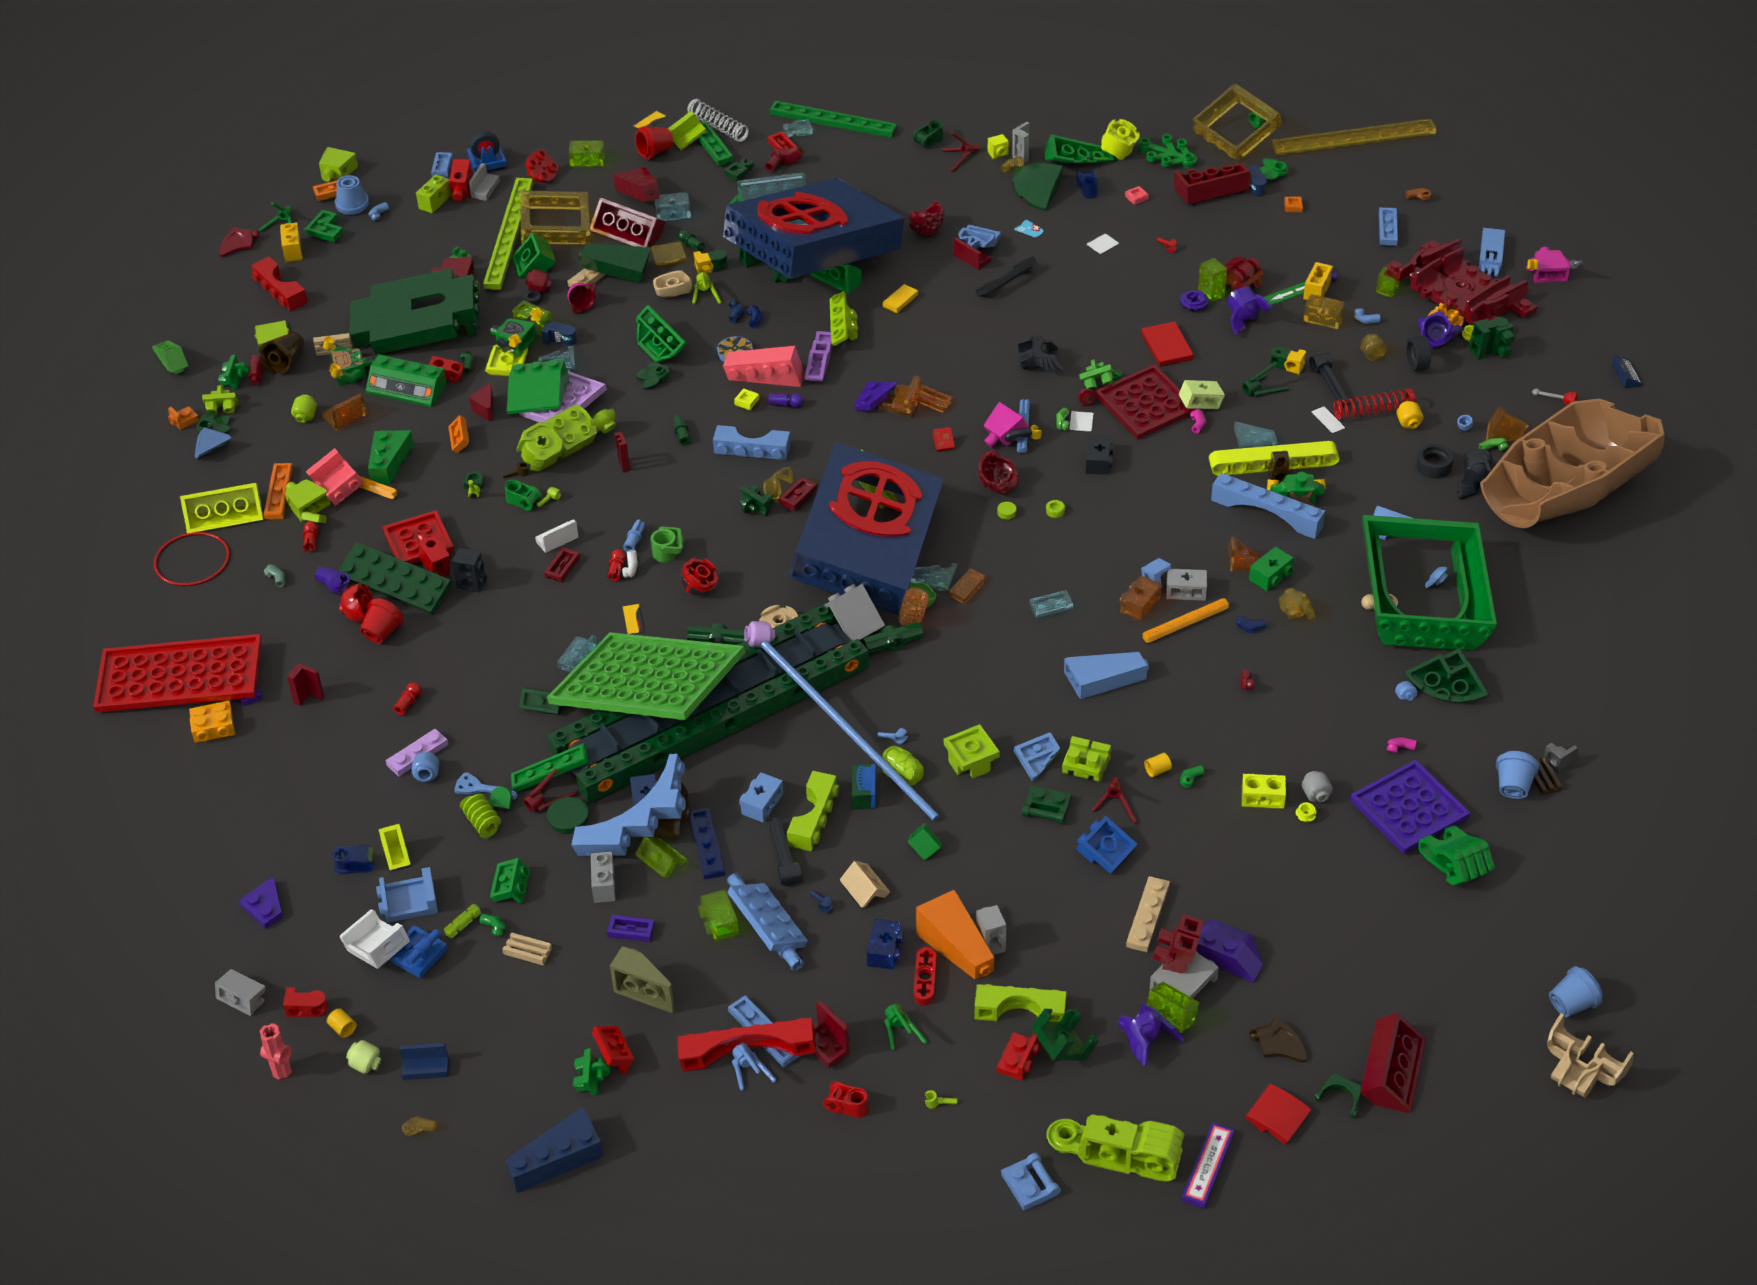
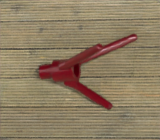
(966, 148)
(1115, 791)

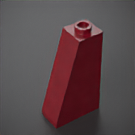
(637, 184)

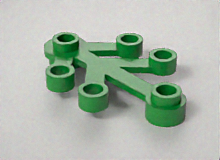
(1186, 159)

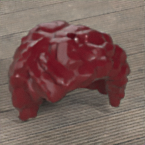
(928, 220)
(997, 472)

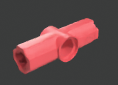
(275, 1051)

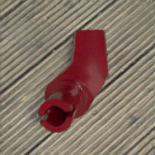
(784, 157)

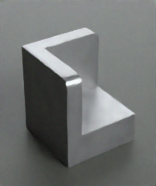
(1560, 757)

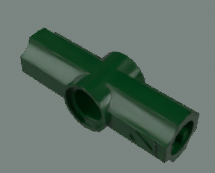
(715, 634)
(893, 637)

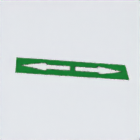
(1285, 294)

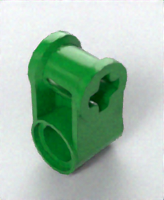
(520, 494)

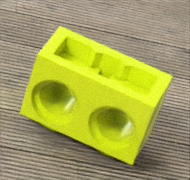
(1263, 791)

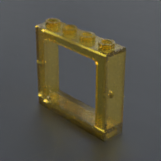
(1225, 102)
(555, 200)

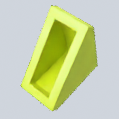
(394, 846)

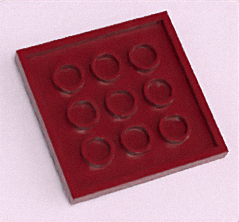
(1144, 401)

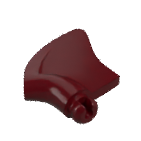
(238, 240)

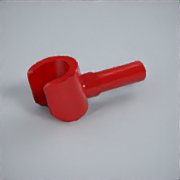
(1170, 245)

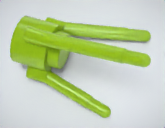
(703, 283)

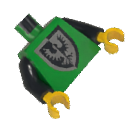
(517, 335)

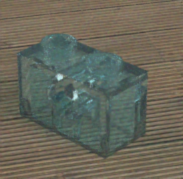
(673, 206)

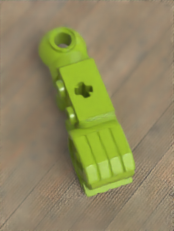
(562, 435)
(1120, 1145)

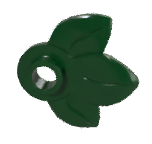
(653, 374)
(214, 423)

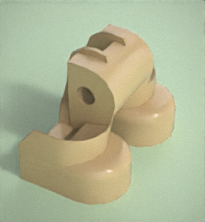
(1577, 1074)

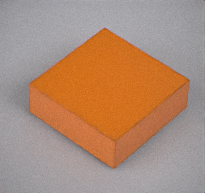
(1293, 204)

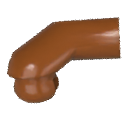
(1420, 193)

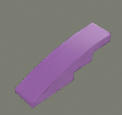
(819, 357)

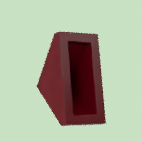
(482, 402)

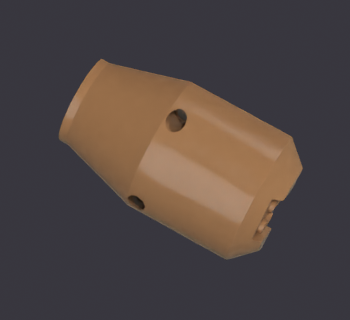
(1571, 462)

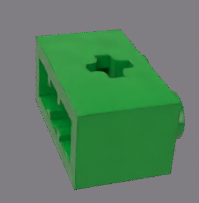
(1271, 569)

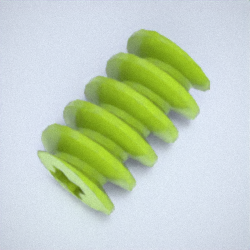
(481, 815)

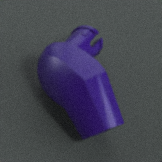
(332, 579)

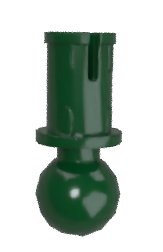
(690, 240)

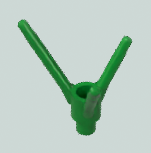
(284, 214)

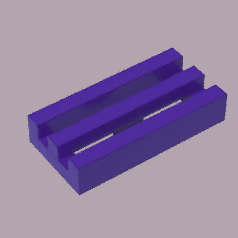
(630, 931)

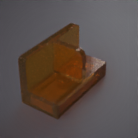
(906, 396)

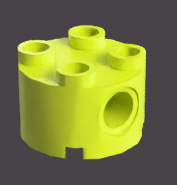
(1119, 138)

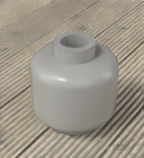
(1317, 786)

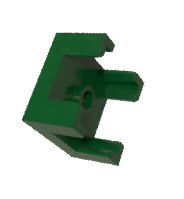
(1060, 1038)

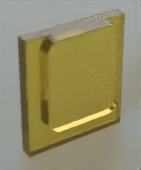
(668, 253)

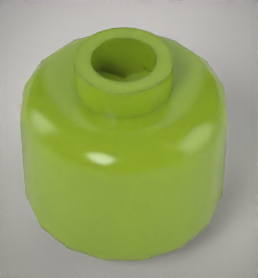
(304, 408)

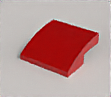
(1278, 1113)

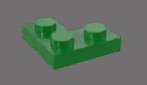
(323, 226)

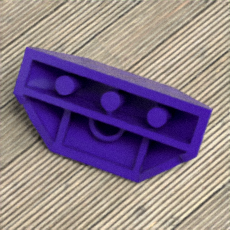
(1230, 950)

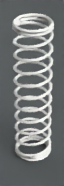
(737, 130)

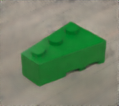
(388, 453)

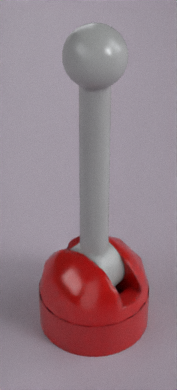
(1567, 398)

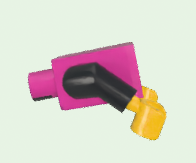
(1007, 426)

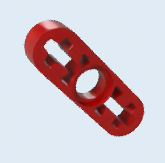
(929, 984)

